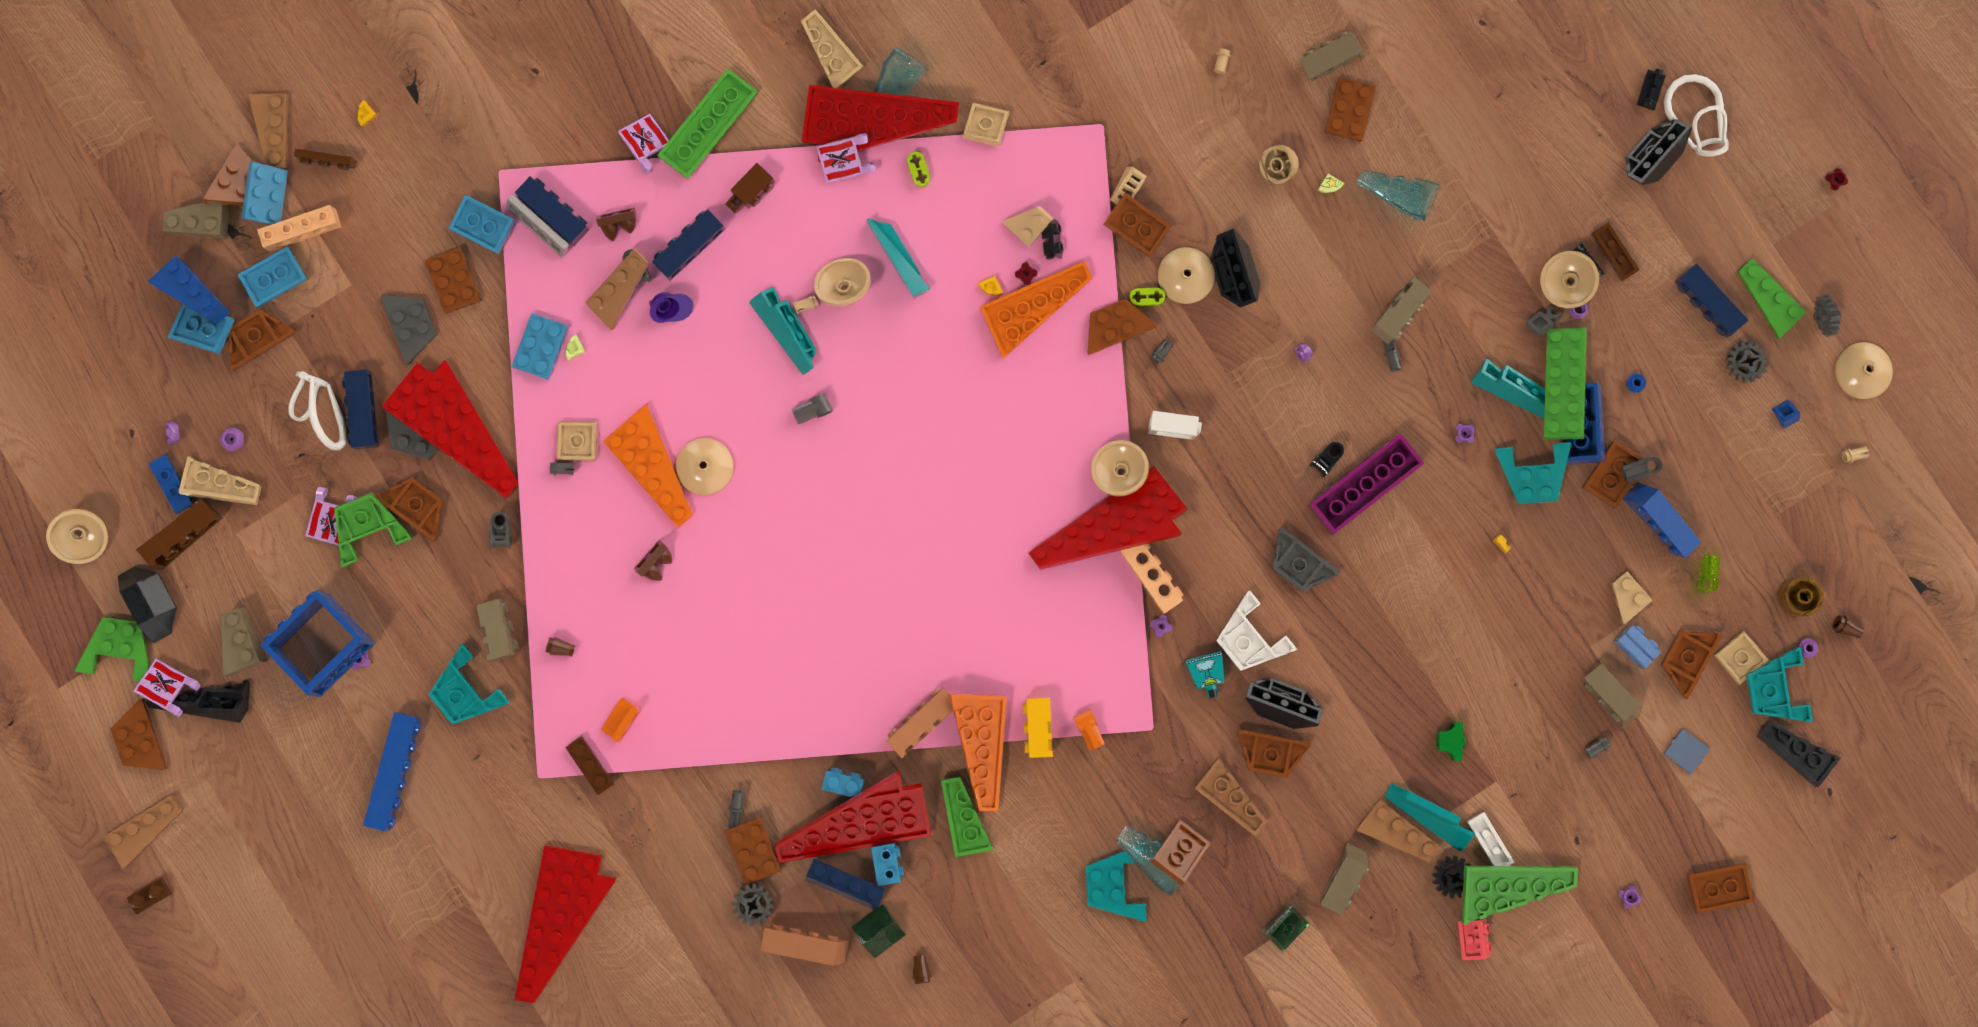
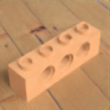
(299, 228)
(1164, 603)

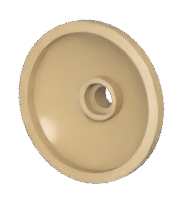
(1565, 266)
(842, 282)
(1183, 288)
(1852, 372)
(1116, 457)
(718, 468)
(76, 547)

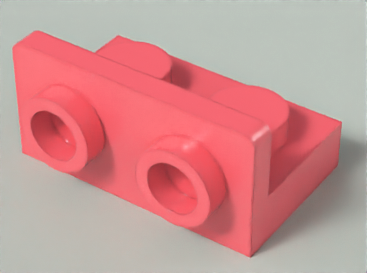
(1475, 940)

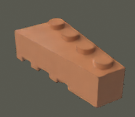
(922, 723)
(804, 946)

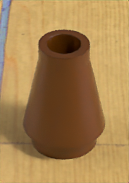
(1846, 626)
(559, 647)
(921, 971)

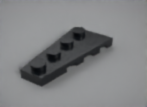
(1802, 756)

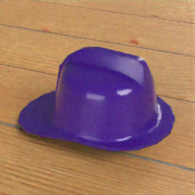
(670, 307)

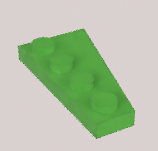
(1775, 303)
(965, 826)

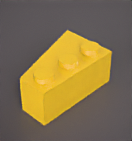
(1038, 727)

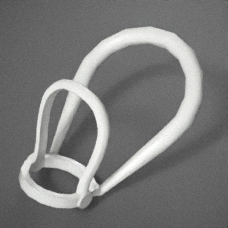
(1721, 114)
(315, 384)

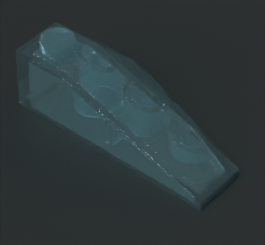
(899, 74)
(1407, 196)
(1142, 852)

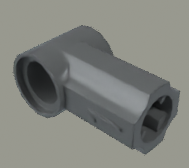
(816, 407)
(1640, 469)

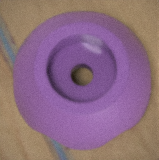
(172, 432)
(238, 439)

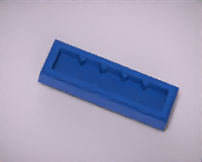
(170, 483)

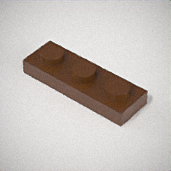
(324, 159)
(1615, 251)
(590, 765)

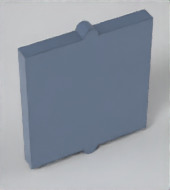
(1686, 751)

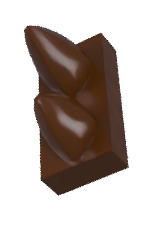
(609, 221)
(647, 566)
(149, 896)

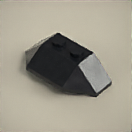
(1657, 152)
(1235, 269)
(148, 602)
(1283, 703)

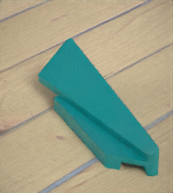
(899, 257)
(785, 327)
(1511, 387)
(1431, 816)

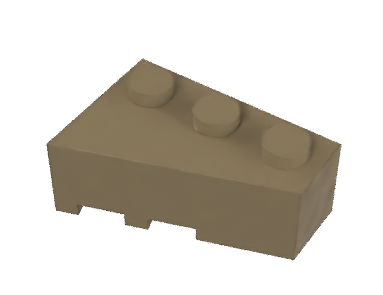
(1332, 56)
(198, 221)
(1401, 311)

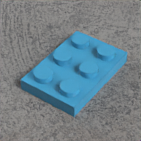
(264, 193)
(482, 224)
(272, 277)
(199, 332)
(540, 346)

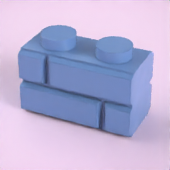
(1637, 646)

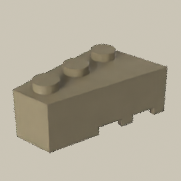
(497, 630)
(239, 643)
(1612, 696)
(1345, 879)

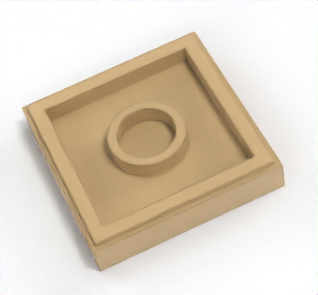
(986, 124)
(577, 441)
(1740, 657)

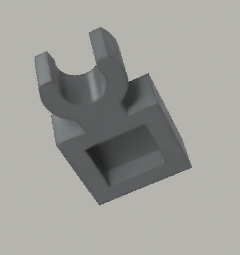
(1543, 322)

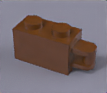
(750, 188)

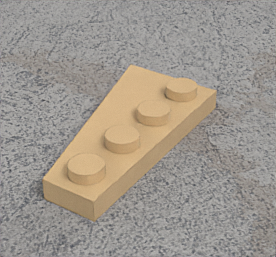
(833, 54)
(208, 482)

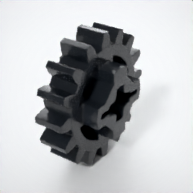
(1450, 883)

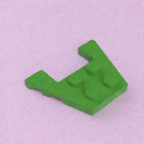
(363, 518)
(116, 639)

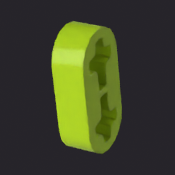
(922, 167)
(1147, 301)

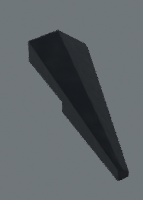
(222, 703)

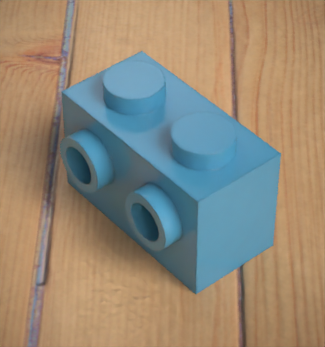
(842, 783)
(886, 864)

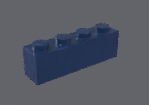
(552, 211)
(688, 244)
(1711, 301)
(361, 409)
(845, 884)

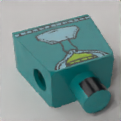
(1207, 672)

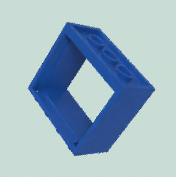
(338, 665)

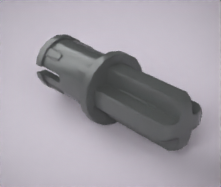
(1392, 356)
(736, 808)

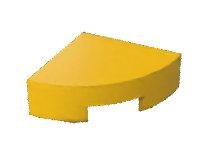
(365, 113)
(990, 286)
(1500, 541)

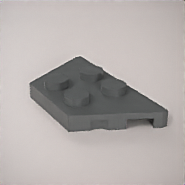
(410, 324)
(407, 441)
(1299, 563)

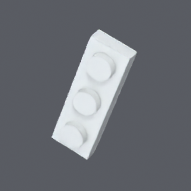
(1490, 840)

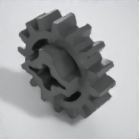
(1827, 315)
(1744, 353)
(741, 899)

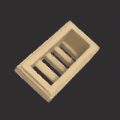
(1126, 177)

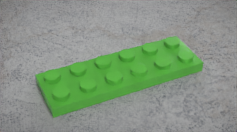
(707, 124)
(1565, 383)

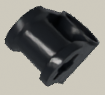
(1326, 459)

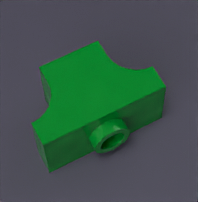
(1452, 741)

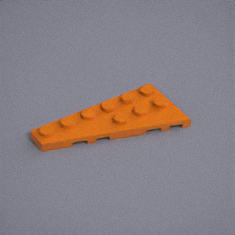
(1025, 310)
(645, 457)
(981, 733)

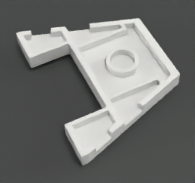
(1244, 643)

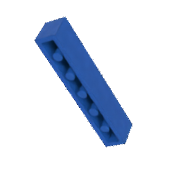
(392, 771)

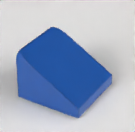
(1786, 414)

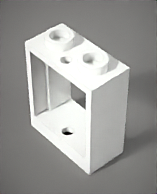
(1174, 425)

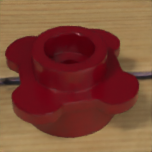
(1842, 180)
(1026, 279)

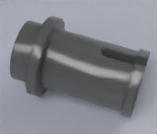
(1161, 351)
(560, 468)
(1597, 747)

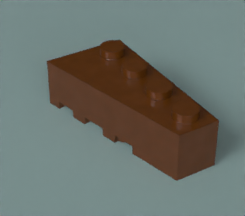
(179, 535)

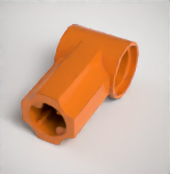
(1087, 726)

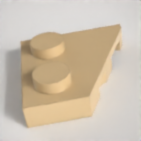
(1029, 224)
(1629, 596)

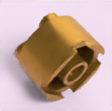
(1810, 601)

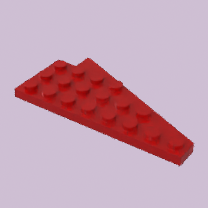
(845, 113)
(445, 417)
(1116, 525)
(870, 819)
(562, 906)

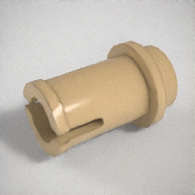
(1222, 60)
(805, 304)
(1854, 454)

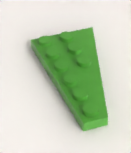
(1507, 887)

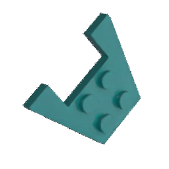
(1535, 482)
(1770, 692)
(456, 695)
(1107, 888)

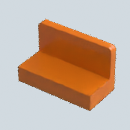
(620, 720)

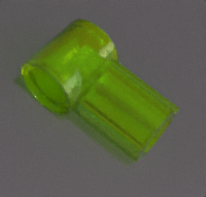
(1709, 571)

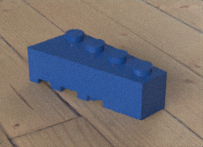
(186, 287)
(1592, 447)
(1662, 519)

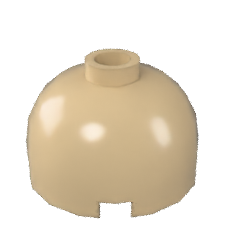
(1279, 164)

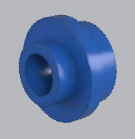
(1630, 383)

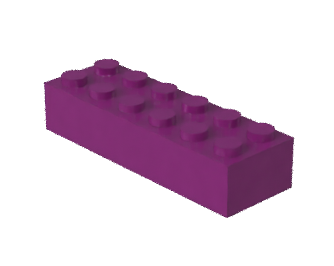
(1365, 484)

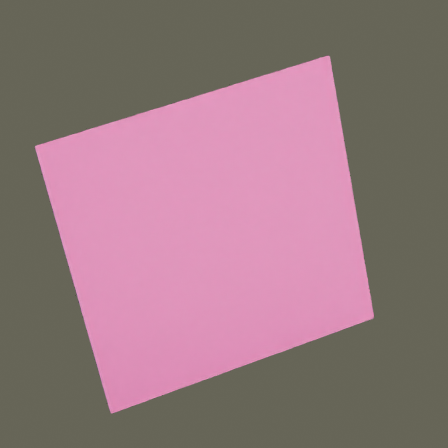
(847, 549)

